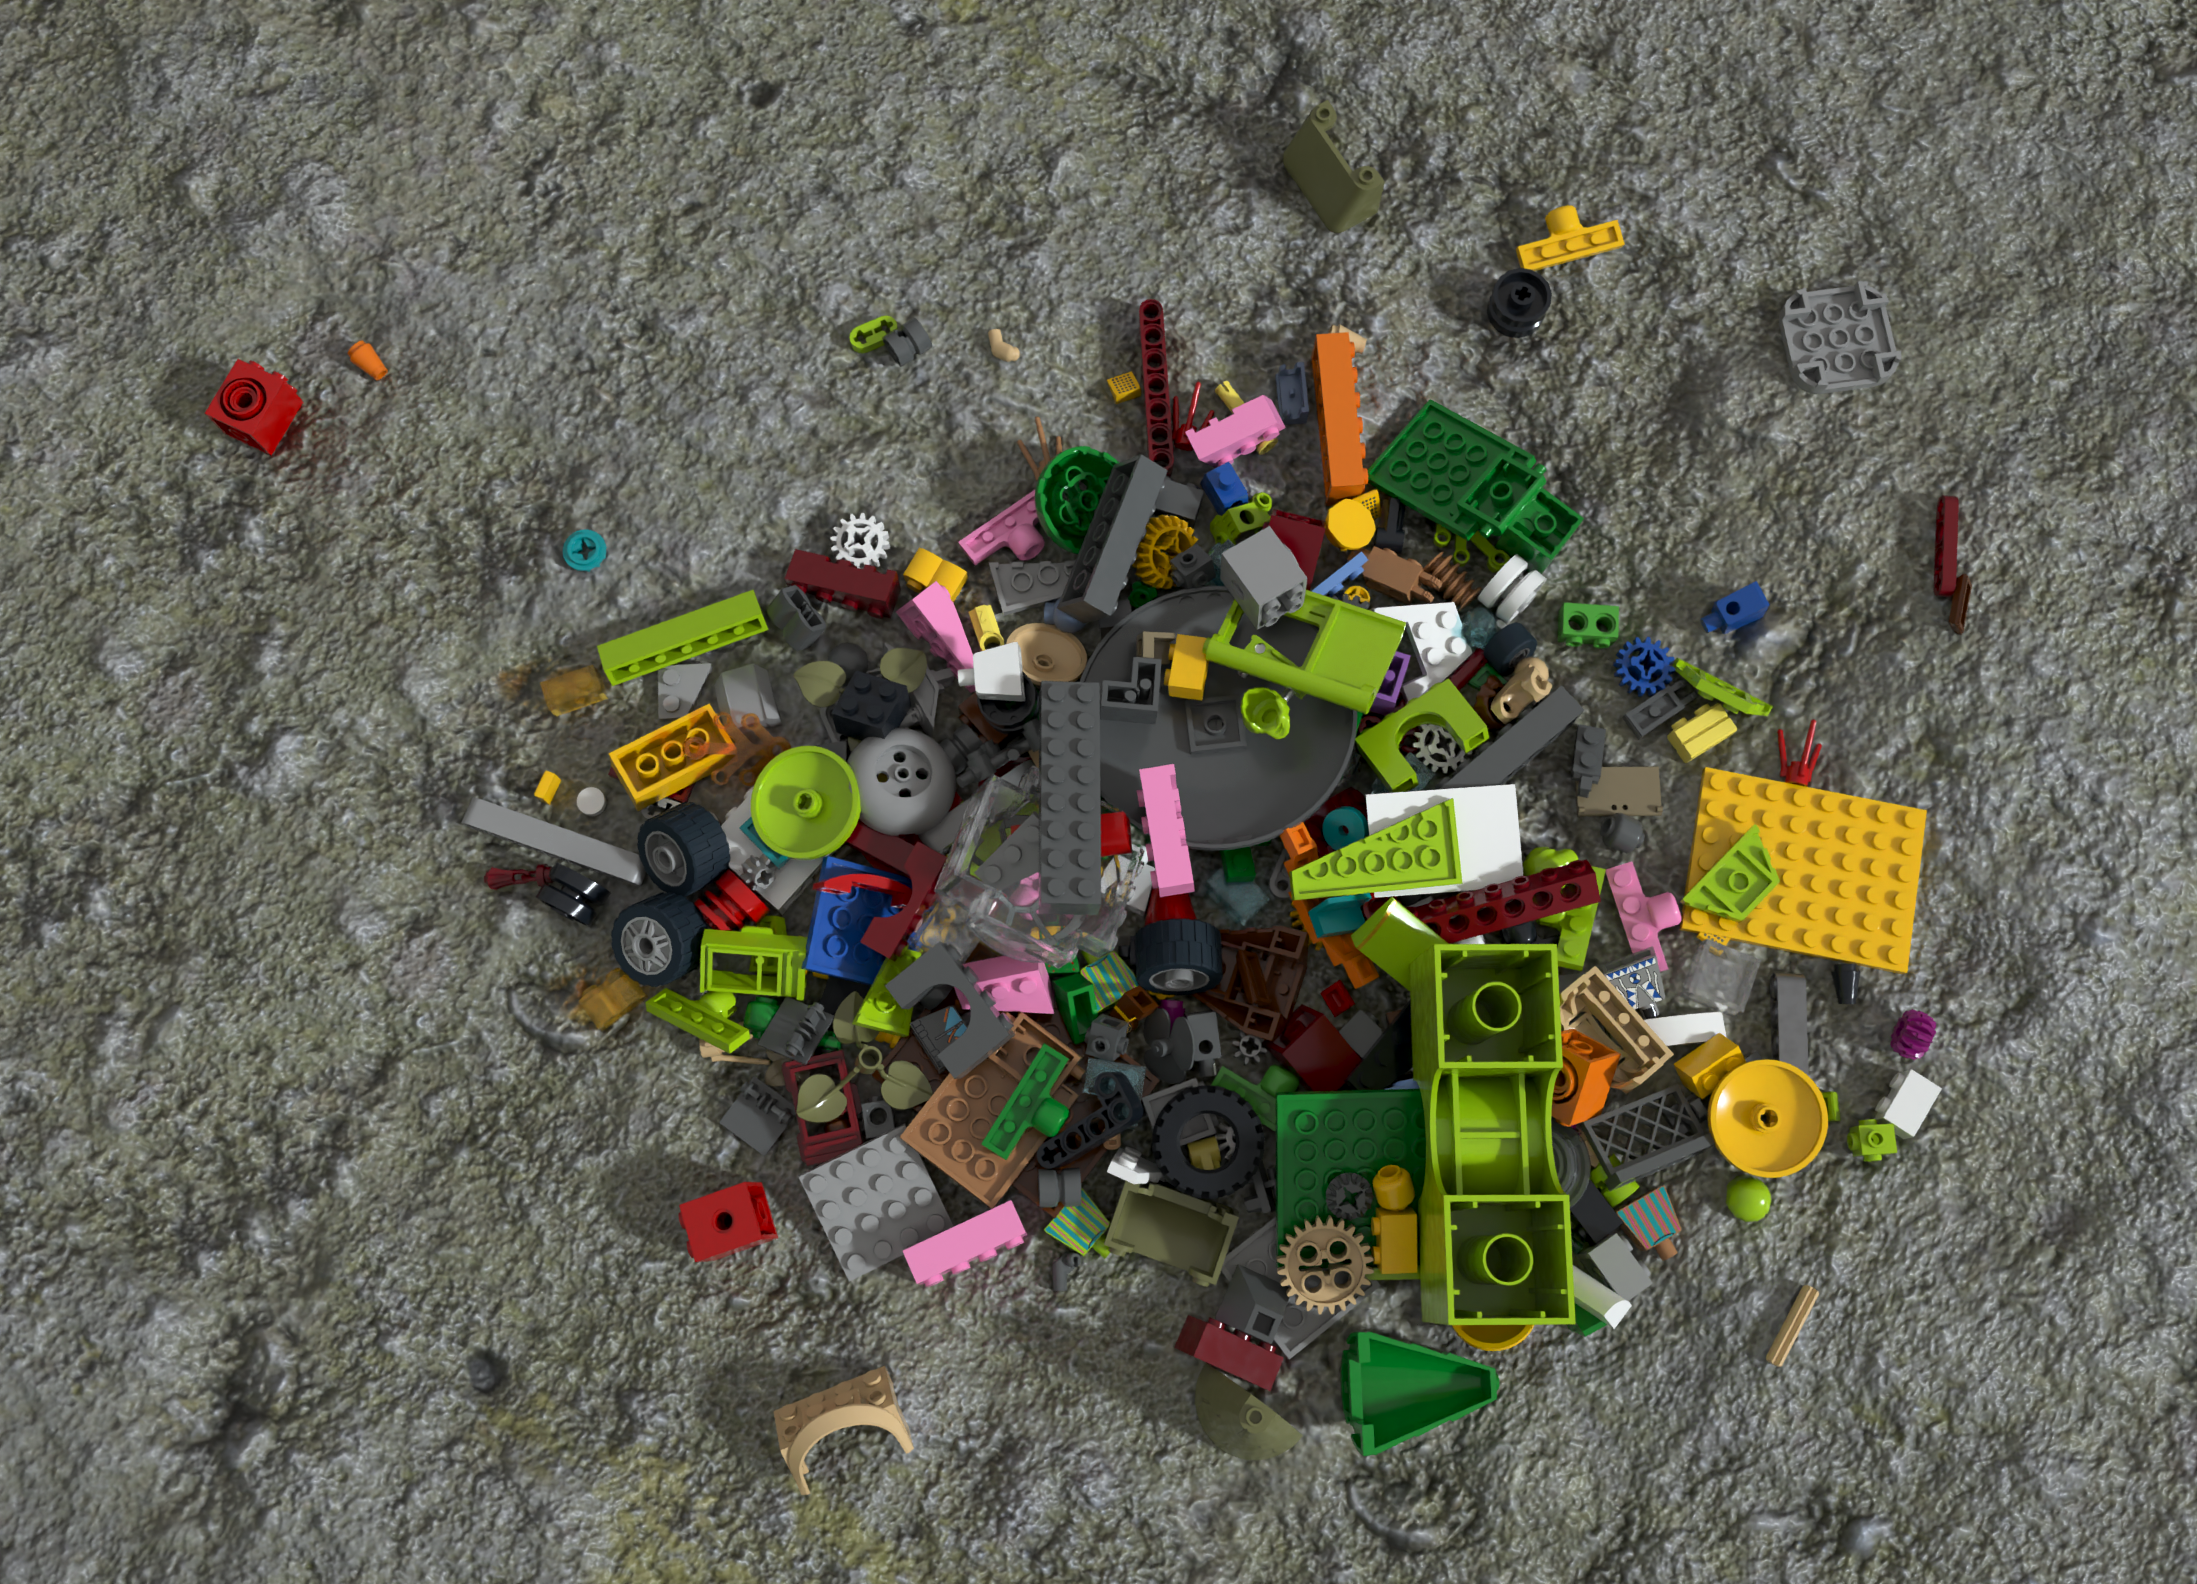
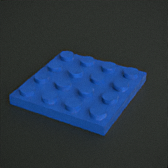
(841, 922)

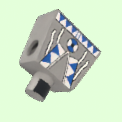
(1637, 980)

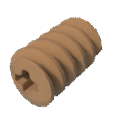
(1452, 581)

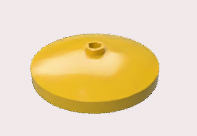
(1794, 1121)

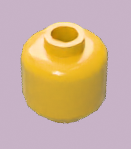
(1393, 1188)

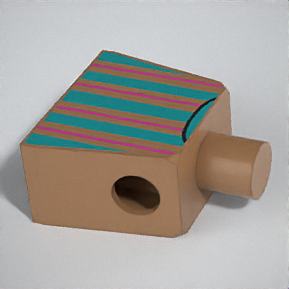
(1651, 1222)

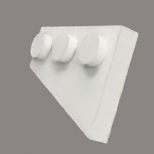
(1133, 1168)

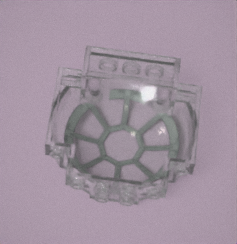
(1011, 917)

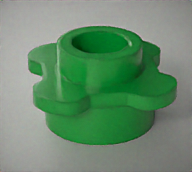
(1135, 596)

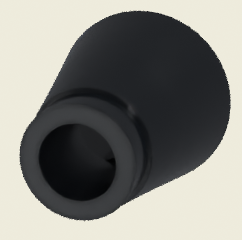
(1846, 982)

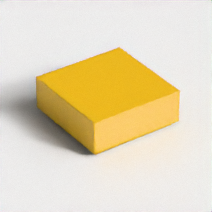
(547, 787)

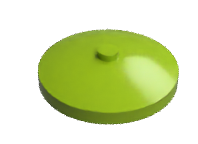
(805, 803)

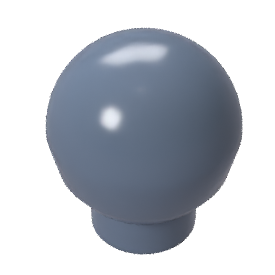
(1060, 619)

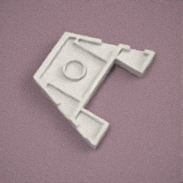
(1435, 640)

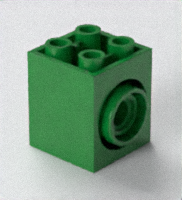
(1540, 531)

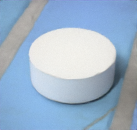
(591, 801)

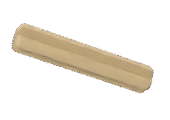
(1792, 1325)

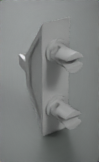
(925, 697)

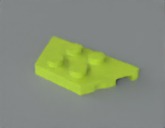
(1713, 687)
(1736, 880)

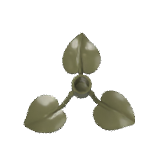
(823, 680)
(904, 1084)

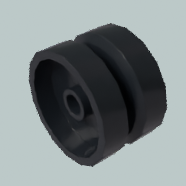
(1519, 302)
(574, 892)

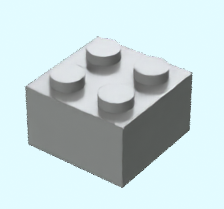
(1615, 1266)

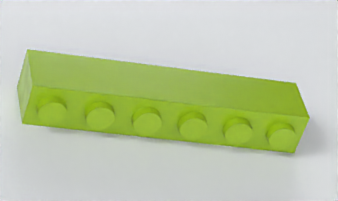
(682, 638)

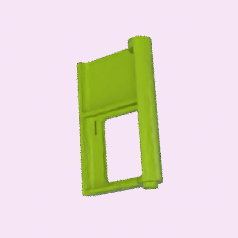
(1343, 662)

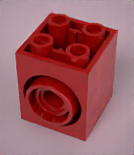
(254, 406)
(710, 1225)

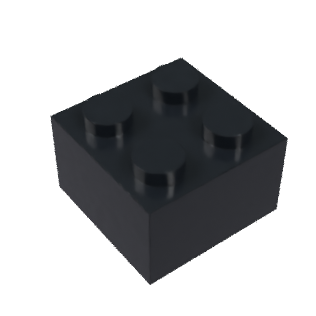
(870, 707)

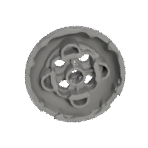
(880, 802)

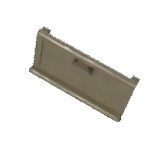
(1623, 786)

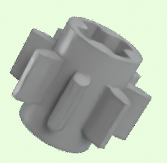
(758, 872)
(1242, 1050)

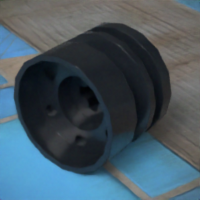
(1011, 721)

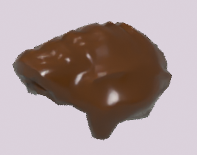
(1483, 703)

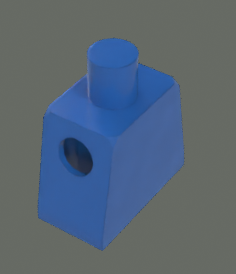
(1224, 488)
(1745, 604)

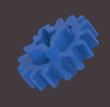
(1653, 660)

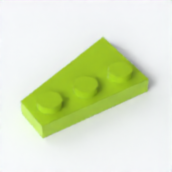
(879, 1007)

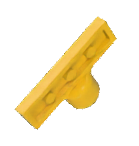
(1569, 240)

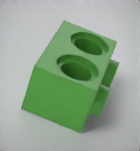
(1587, 617)

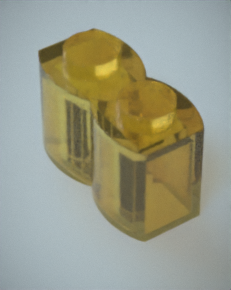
(612, 998)

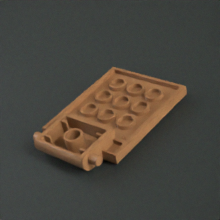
(964, 1110)

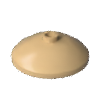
(1049, 653)

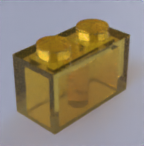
(573, 690)

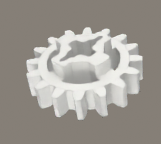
(862, 531)
(1448, 755)

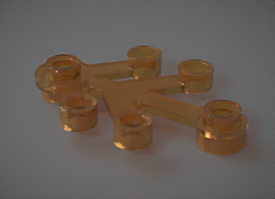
(742, 748)

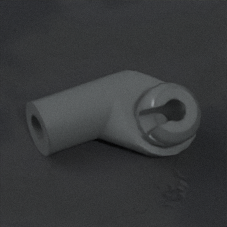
(1062, 1267)

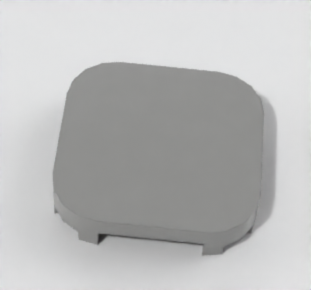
(1838, 338)

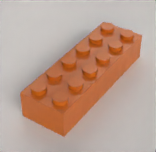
(1338, 417)

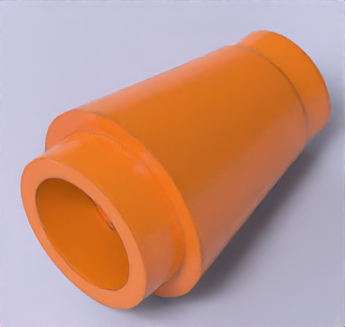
(367, 360)

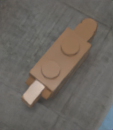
(1396, 576)

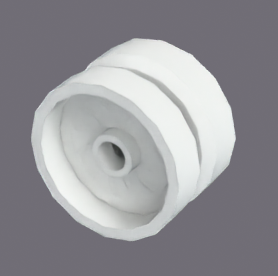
(1514, 591)

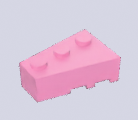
(1237, 433)
(1013, 984)

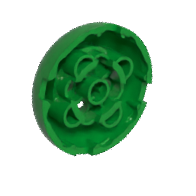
(1061, 476)

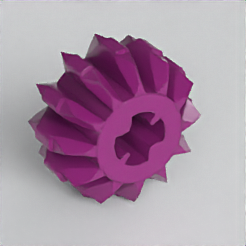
(1913, 1034)

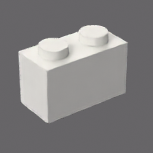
(1907, 1103)

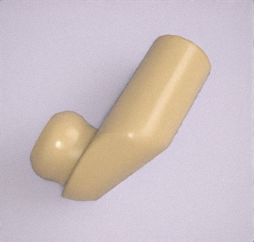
(1001, 349)

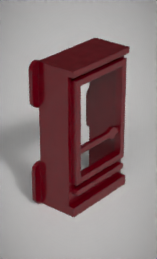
(827, 1145)

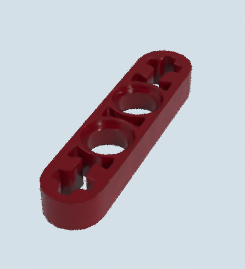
(1946, 546)

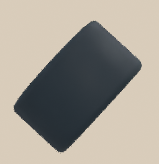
(1509, 647)

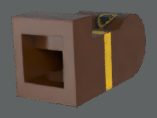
(1133, 1007)

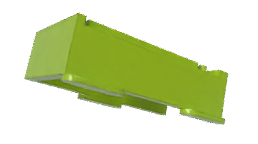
(756, 942)

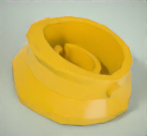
(1349, 525)

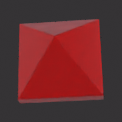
(1337, 998)

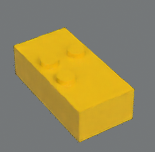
(656, 762)

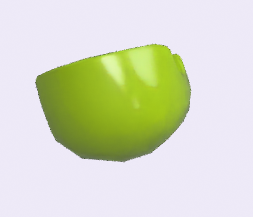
(1748, 1198)

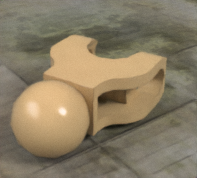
(1527, 684)

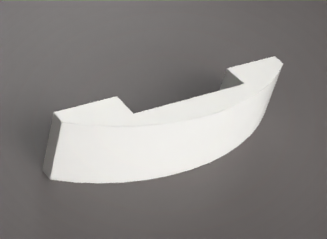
(1686, 1028)

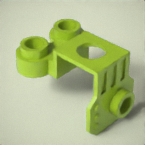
(1231, 526)

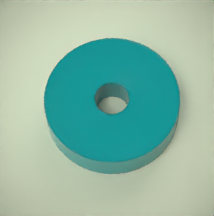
(1349, 817)

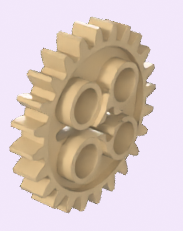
(1321, 1237)

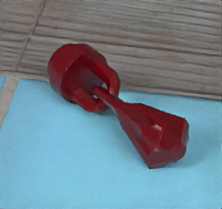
(499, 878)

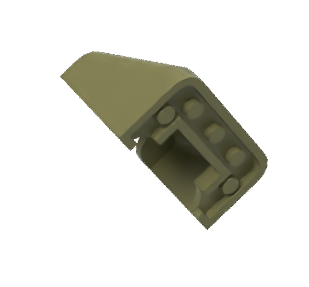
(1324, 177)
(1173, 1229)

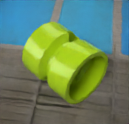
(1616, 1196)

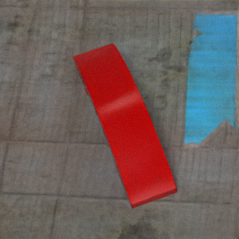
(842, 885)

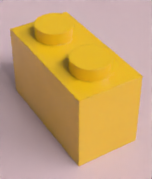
(1188, 668)
(1708, 1064)
(1395, 1240)

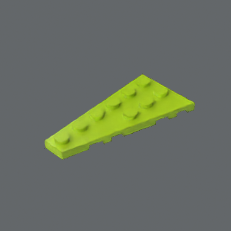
(1399, 857)

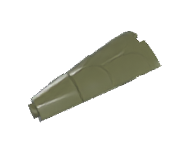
(1239, 1420)

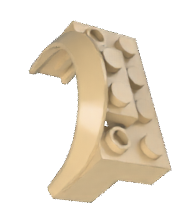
(1641, 1046)
(859, 1401)

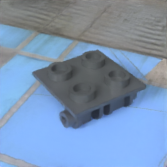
(796, 1030)
(758, 1115)

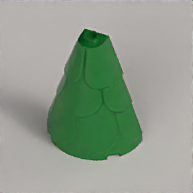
(1406, 1390)

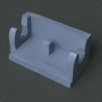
(1292, 394)

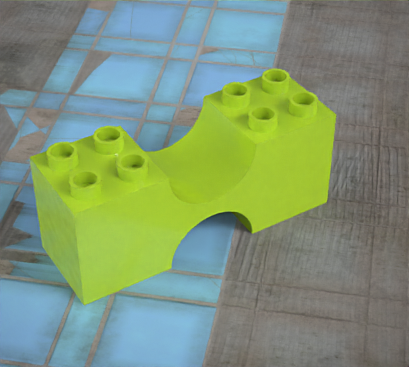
(1491, 1194)

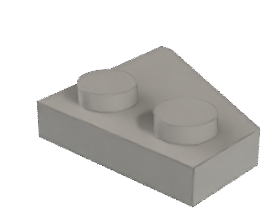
(680, 688)

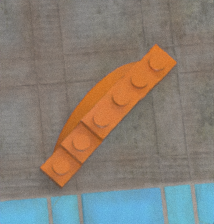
(1339, 948)

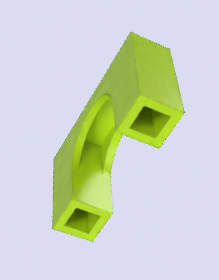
(1439, 706)

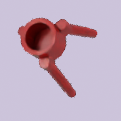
(1179, 435)
(1799, 772)

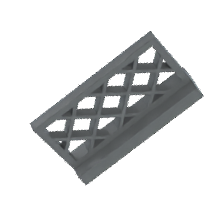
(1652, 1161)

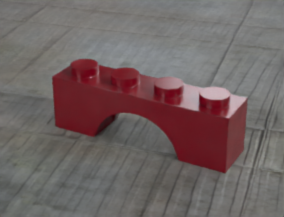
(891, 933)

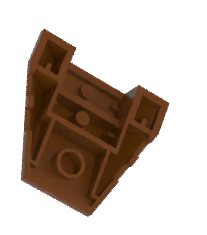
(1283, 964)

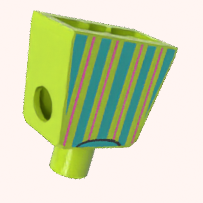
(1109, 978)
(1081, 1227)

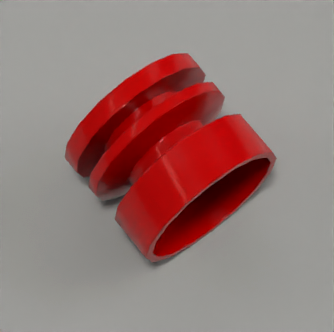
(732, 904)

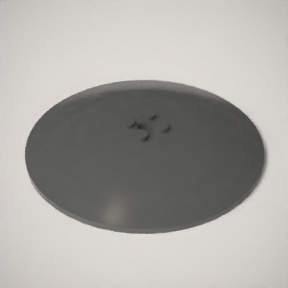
(1229, 781)

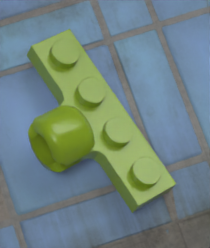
(1575, 930)
(703, 1017)

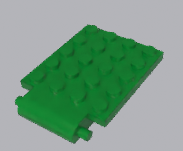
(1457, 473)

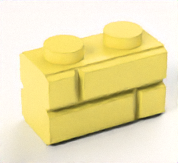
(1702, 732)

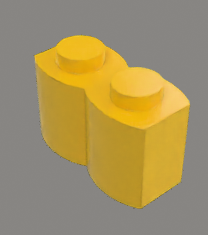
(927, 568)

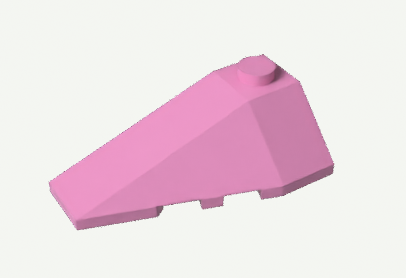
(937, 621)

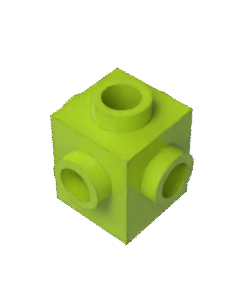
(1872, 1140)

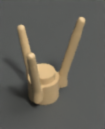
(715, 1053)

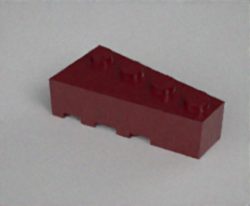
(844, 583)

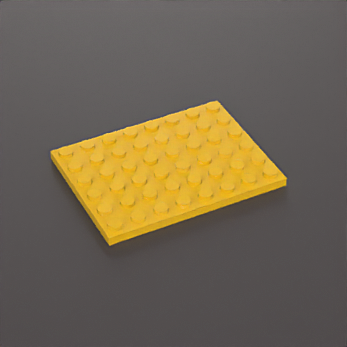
(1840, 862)

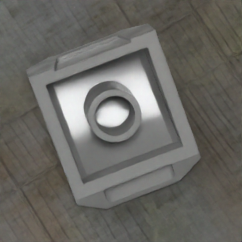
(747, 691)

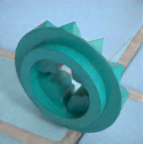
(574, 545)

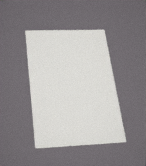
(1485, 831)

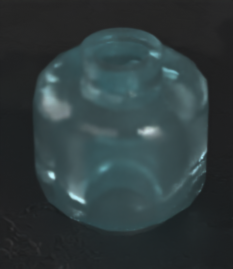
(1478, 627)

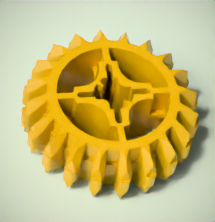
(1166, 534)

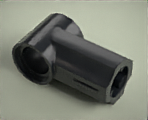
(1390, 529)

